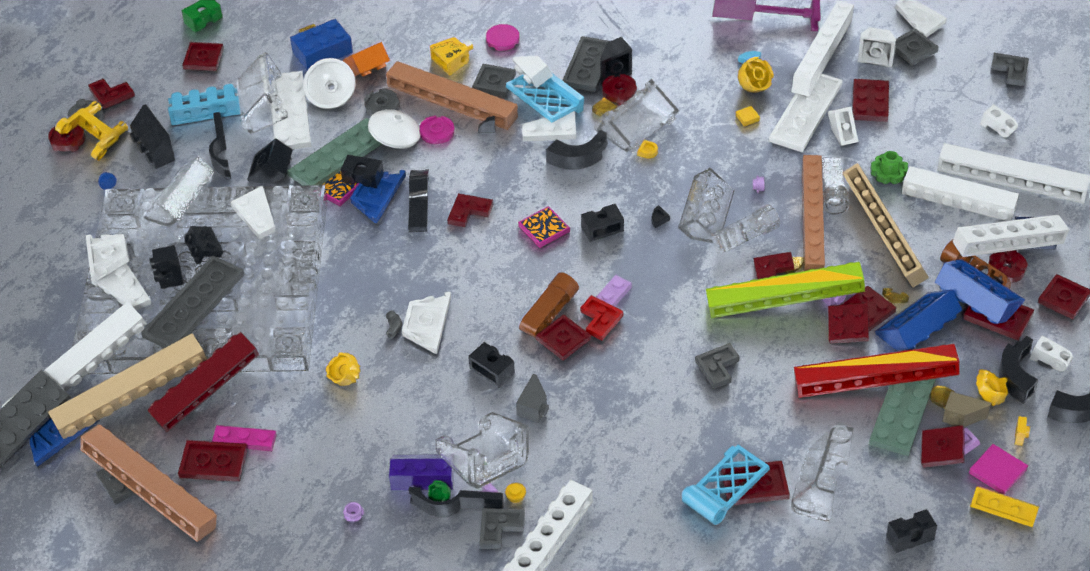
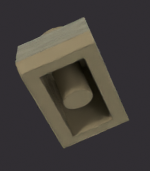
(965, 410)

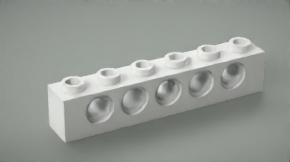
(1010, 235)
(557, 523)

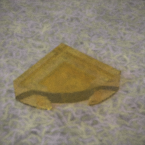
(798, 263)
(895, 297)

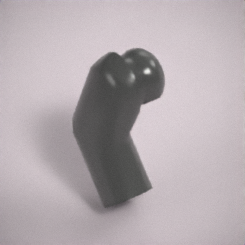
(394, 322)

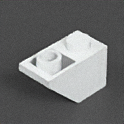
(533, 69)

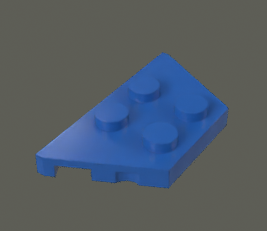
(375, 200)
(48, 441)

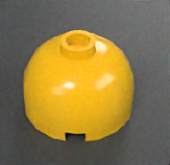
(755, 75)

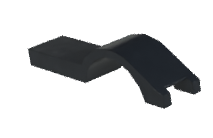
(217, 146)
(418, 200)
(463, 500)

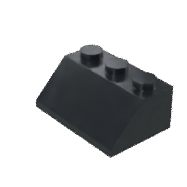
(151, 138)

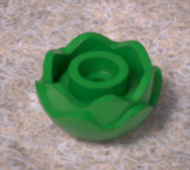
(439, 491)

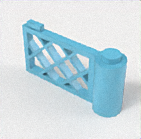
(707, 502)

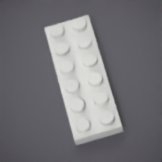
(805, 114)
(295, 129)

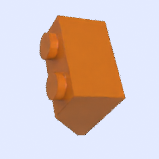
(367, 59)

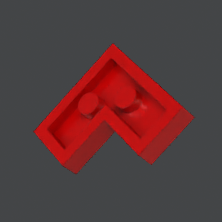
(604, 317)

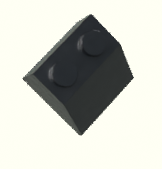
(615, 59)
(270, 163)

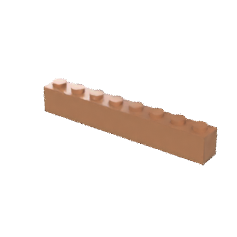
(451, 94)
(812, 212)
(148, 482)

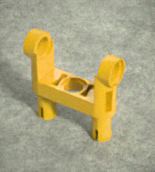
(87, 120)

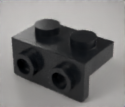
(202, 242)

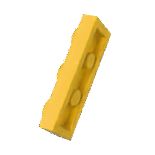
(1004, 506)

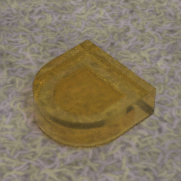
(940, 395)

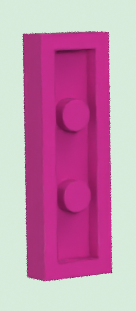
(254, 438)

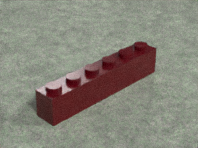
(203, 382)

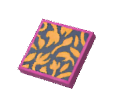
(337, 191)
(544, 227)

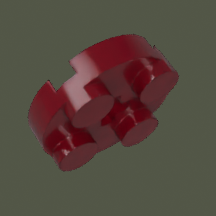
(612, 85)
(70, 143)
(1012, 258)

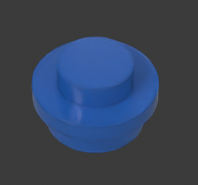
(107, 180)

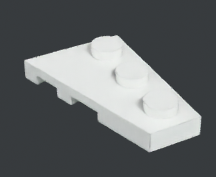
(920, 16)
(545, 130)
(124, 287)

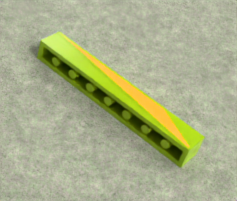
(785, 289)

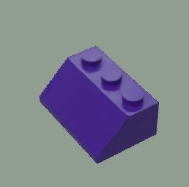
(418, 471)

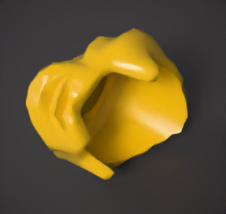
(343, 369)
(991, 387)

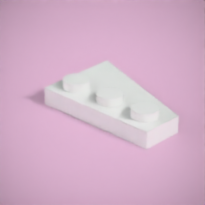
(255, 212)

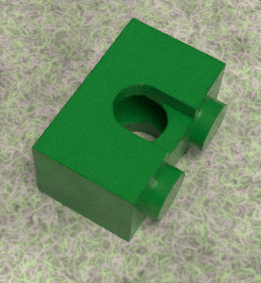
(198, 20)

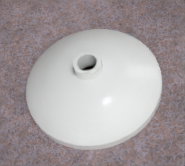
(322, 76)
(394, 128)

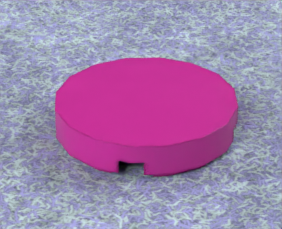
(502, 37)
(436, 129)

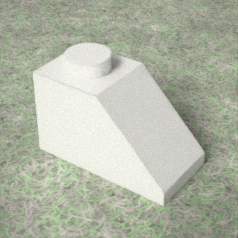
(843, 125)

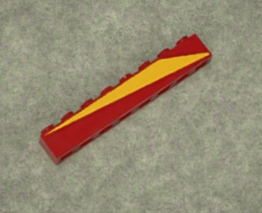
(876, 370)

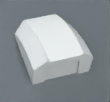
(877, 47)

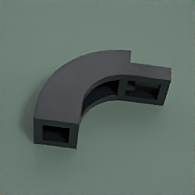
(577, 157)
(1019, 383)
(1070, 408)

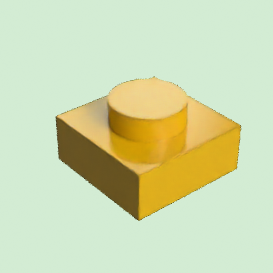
(1021, 431)

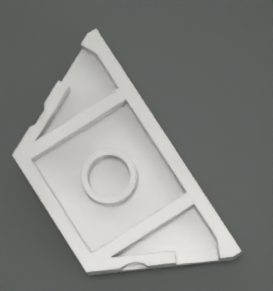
(106, 254)
(426, 321)

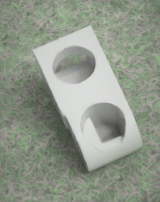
(999, 121)
(1051, 354)

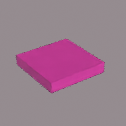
(998, 469)

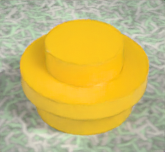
(515, 492)

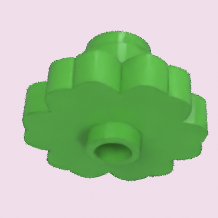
(889, 168)

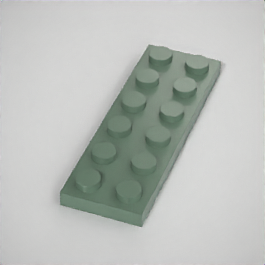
(329, 159)
(901, 416)

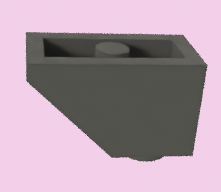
(532, 401)

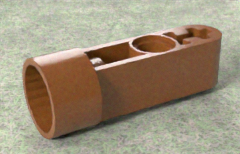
(951, 253)
(549, 304)

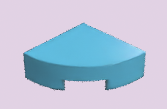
(747, 55)

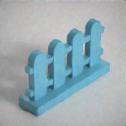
(203, 110)

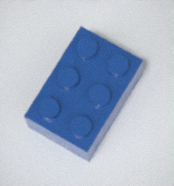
(321, 42)

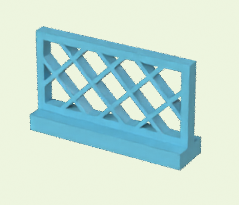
(553, 86)

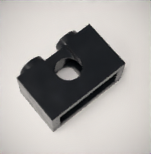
(366, 176)
(607, 217)
(167, 267)
(491, 365)
(900, 531)

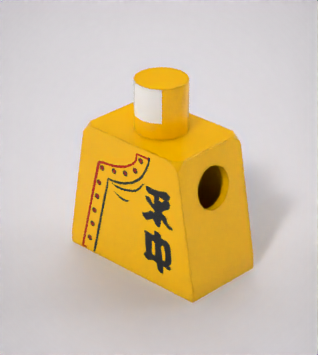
(451, 54)

